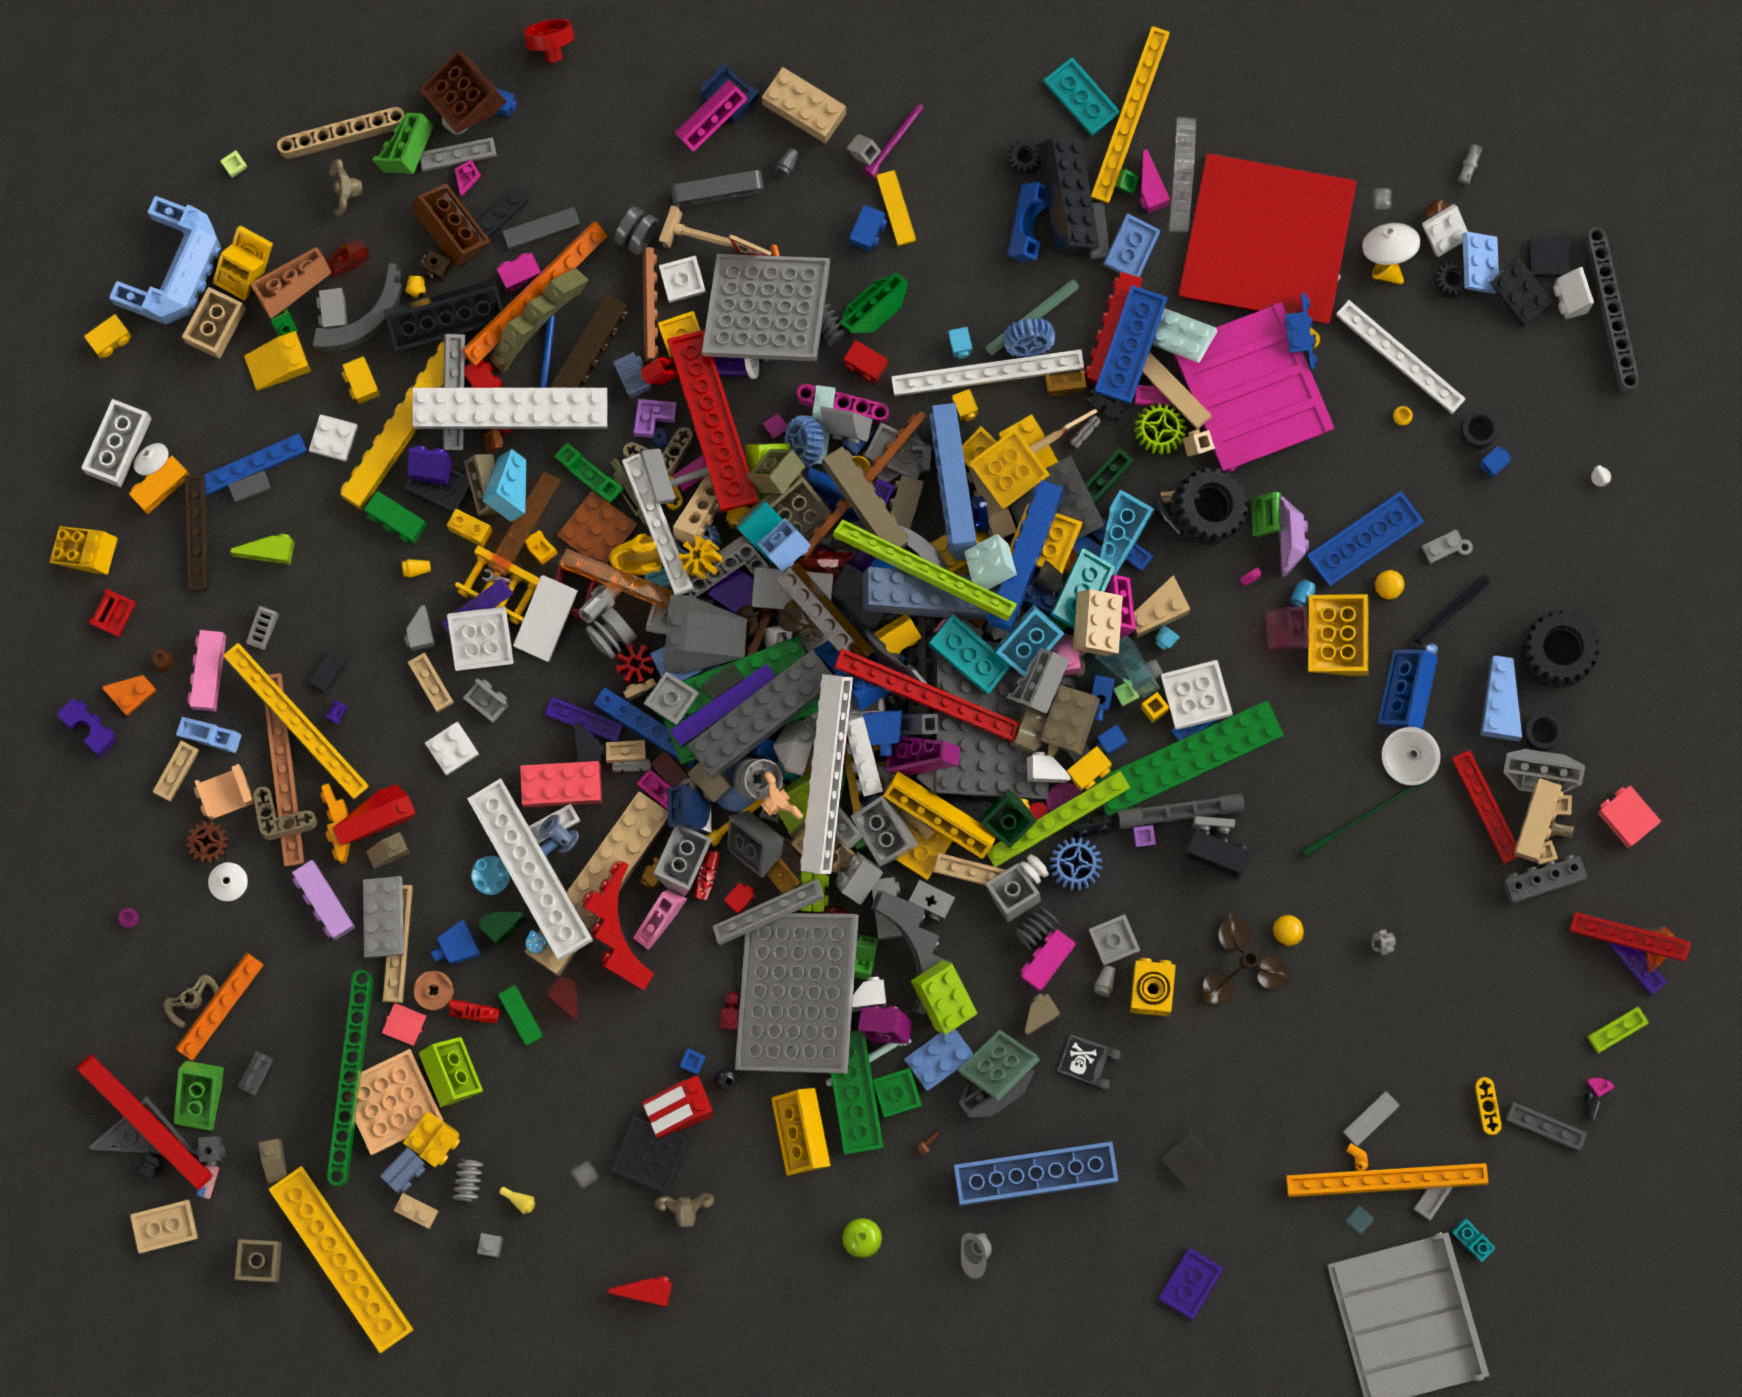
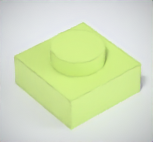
(233, 163)
(1125, 694)

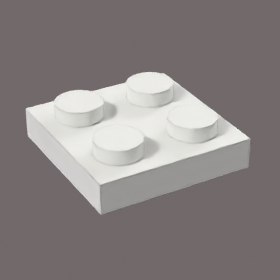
(1445, 230)
(682, 279)
(333, 438)
(452, 748)

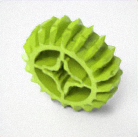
(1153, 427)

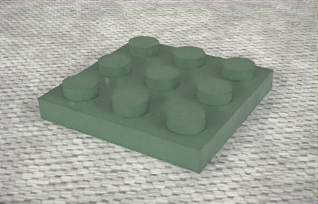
(998, 1065)

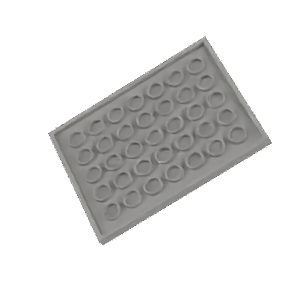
(798, 994)

